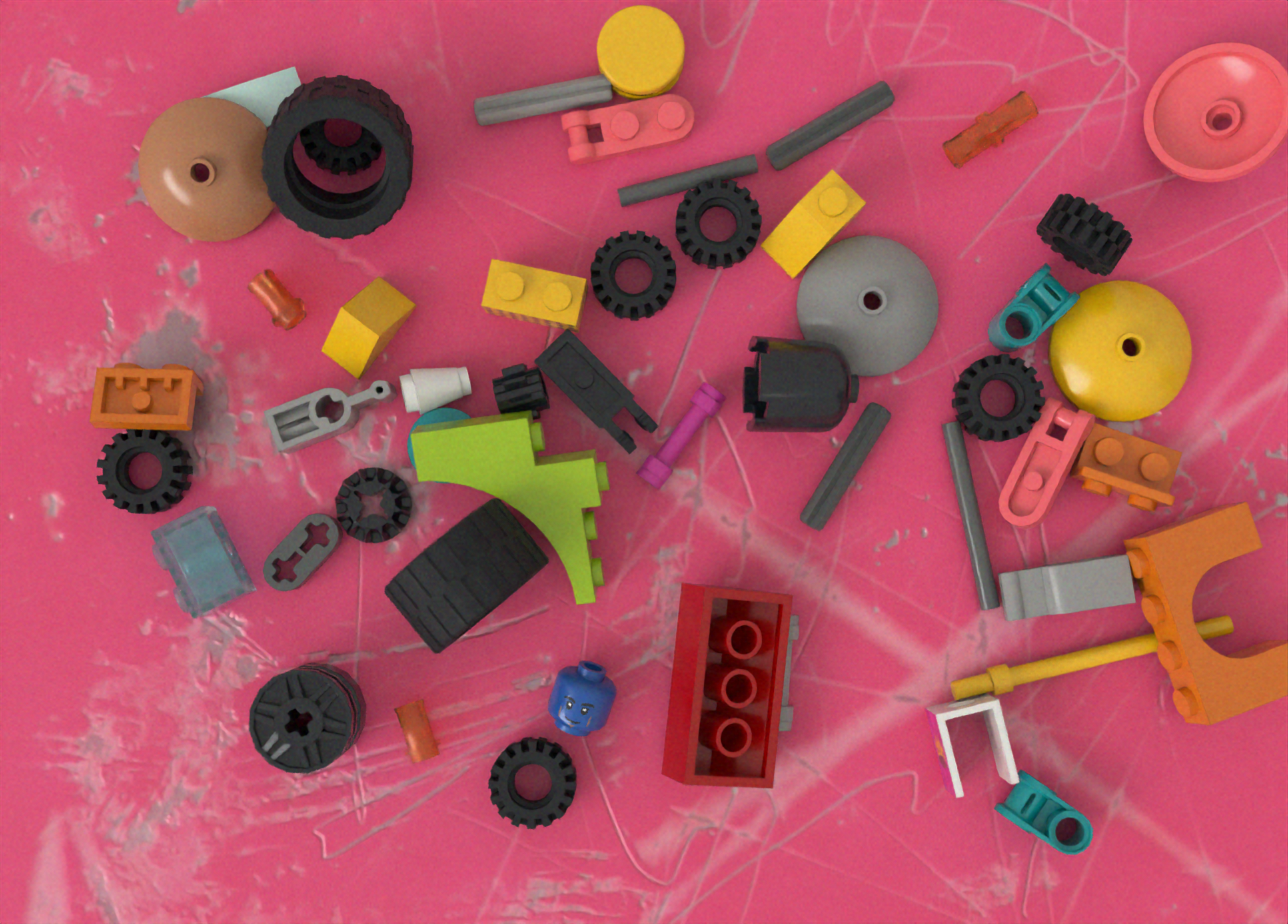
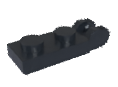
(592, 387)

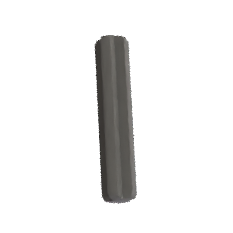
(830, 125)
(845, 466)

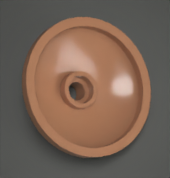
(230, 145)

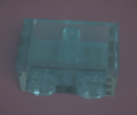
(201, 562)

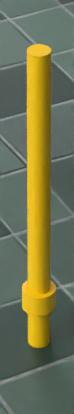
(1001, 679)

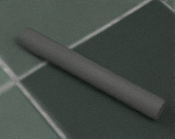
(687, 180)

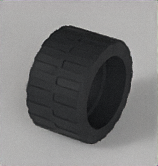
(325, 211)
(465, 574)

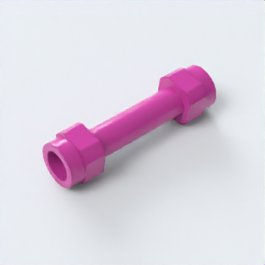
(705, 403)

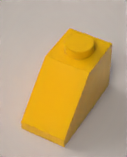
(813, 223)

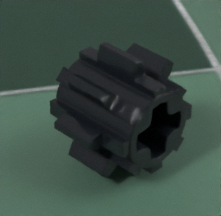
(521, 390)

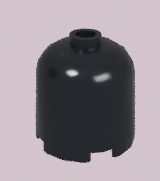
(797, 385)

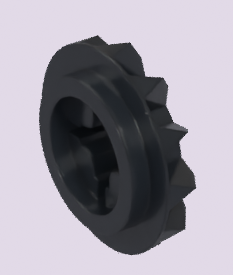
(395, 502)

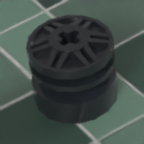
(336, 712)

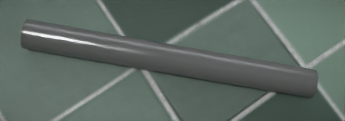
(970, 515)

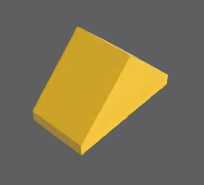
(366, 326)

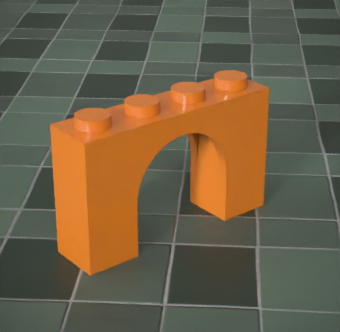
(1167, 570)

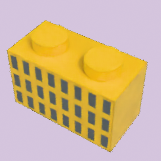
(535, 295)

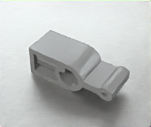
(304, 420)
(1067, 587)

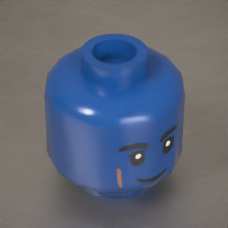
(581, 698)

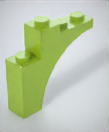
(550, 490)

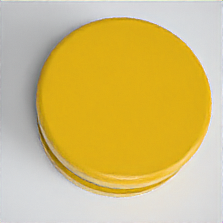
(641, 52)

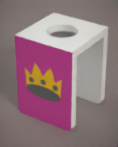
(996, 731)

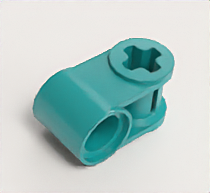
(1036, 306)
(1040, 810)

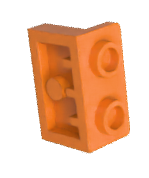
(145, 397)
(1128, 467)

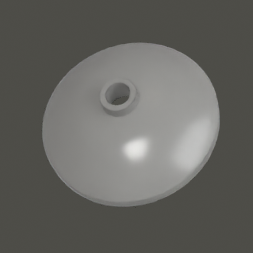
(834, 311)

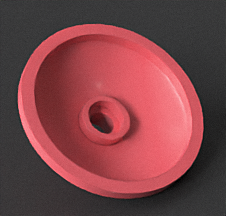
(1214, 86)

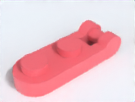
(628, 128)
(1043, 464)

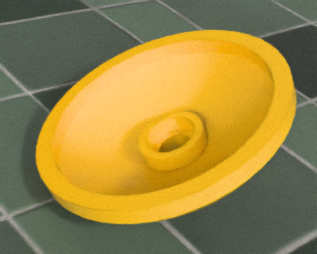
(1089, 355)

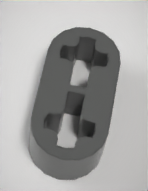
(294, 544)

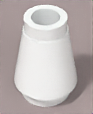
(433, 387)

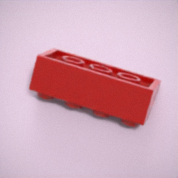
(726, 686)

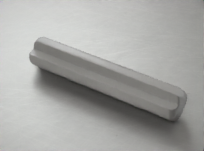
(542, 99)

